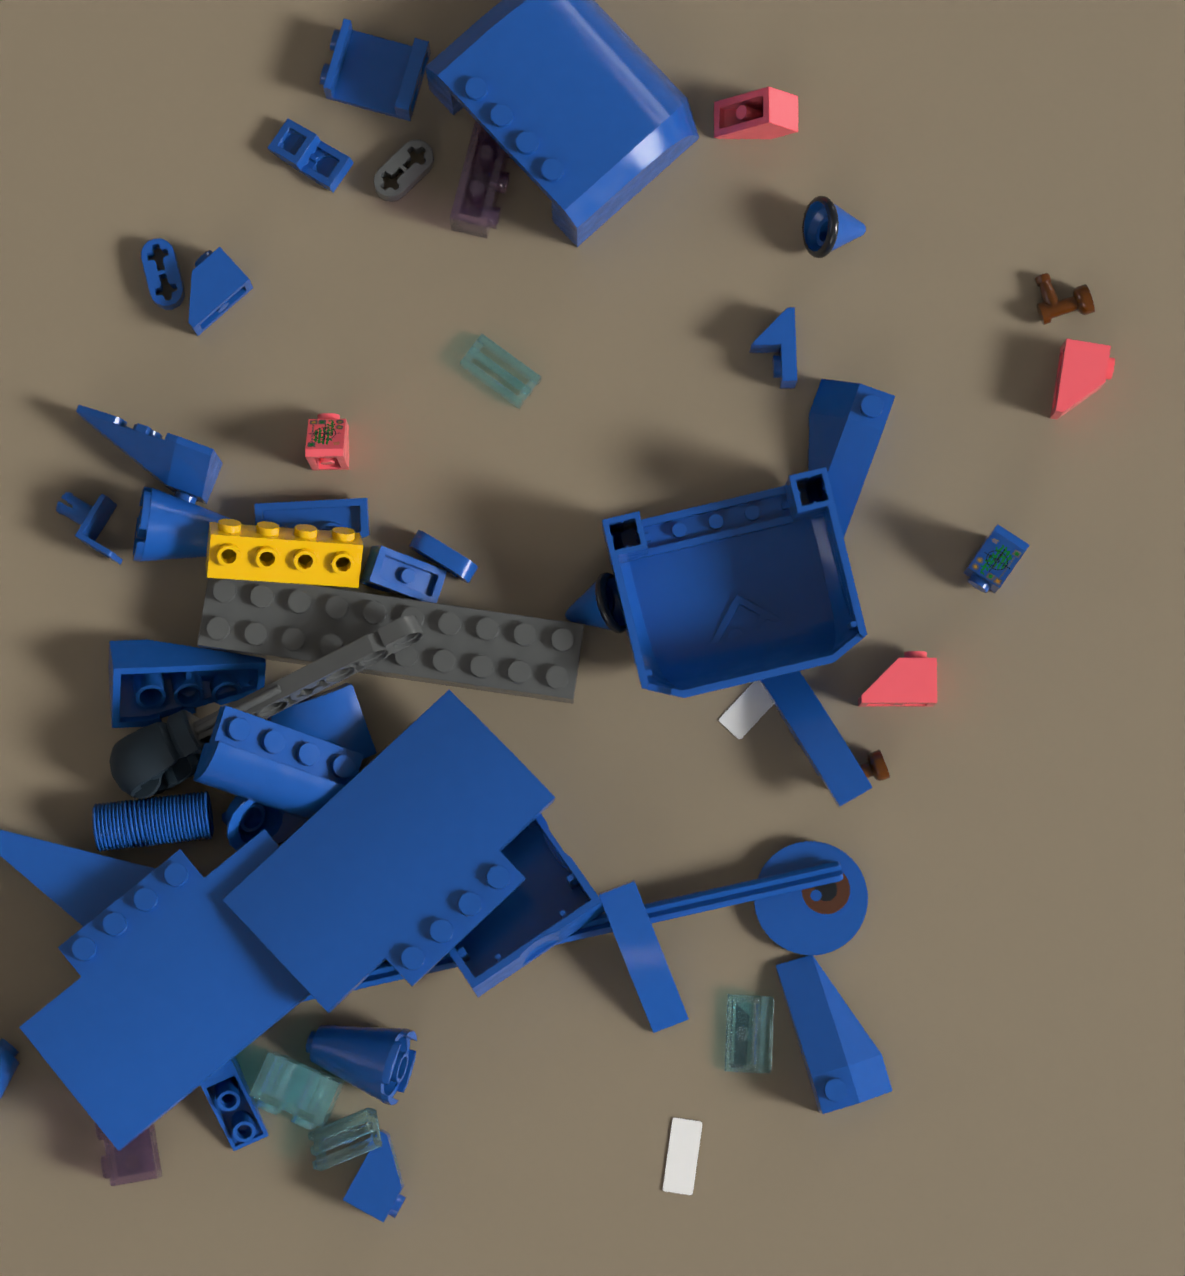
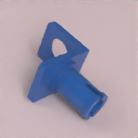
(91, 520)

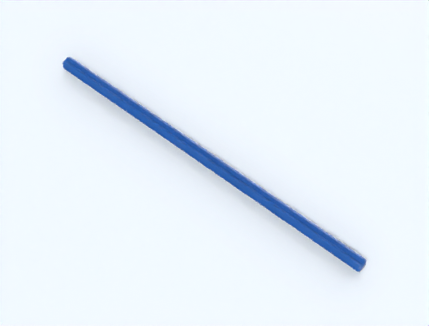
(672, 908)

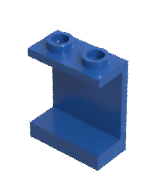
(375, 72)

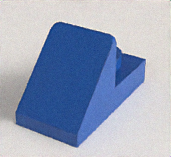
(781, 339)

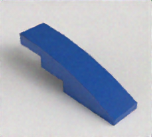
(817, 736)
(643, 956)

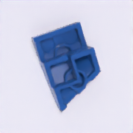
(332, 718)

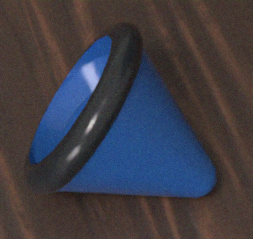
(828, 227)
(599, 606)

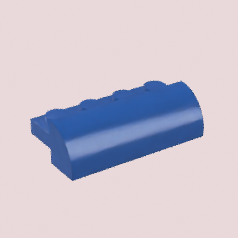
(274, 764)

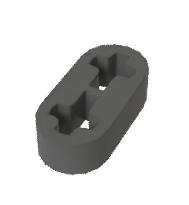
(409, 176)

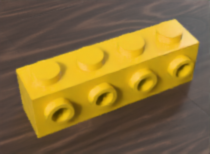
(284, 554)

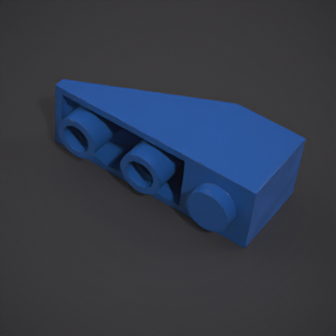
(233, 1106)

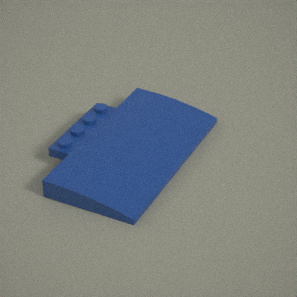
(396, 858)
(162, 994)

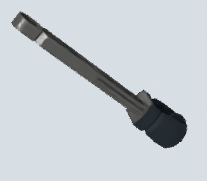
(170, 751)

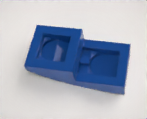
(310, 155)

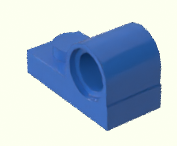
(402, 575)

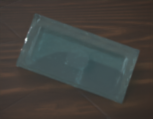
(749, 1033)

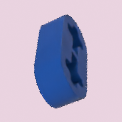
(171, 272)
(443, 556)

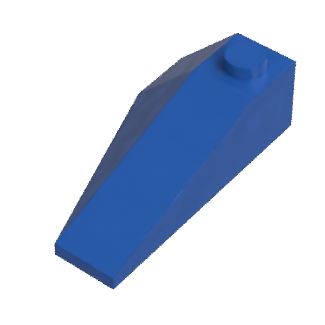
(844, 437)
(175, 462)
(834, 1046)

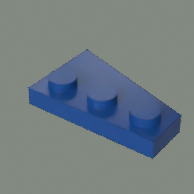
(318, 513)

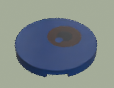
(815, 917)

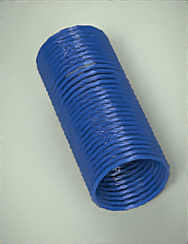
(164, 821)

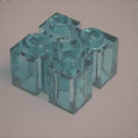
(296, 1089)

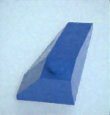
(162, 678)

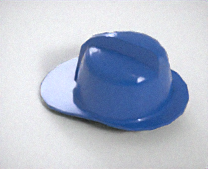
(249, 818)

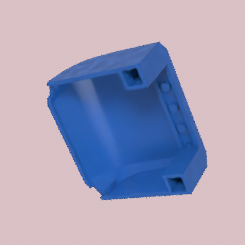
(567, 104)
(767, 546)

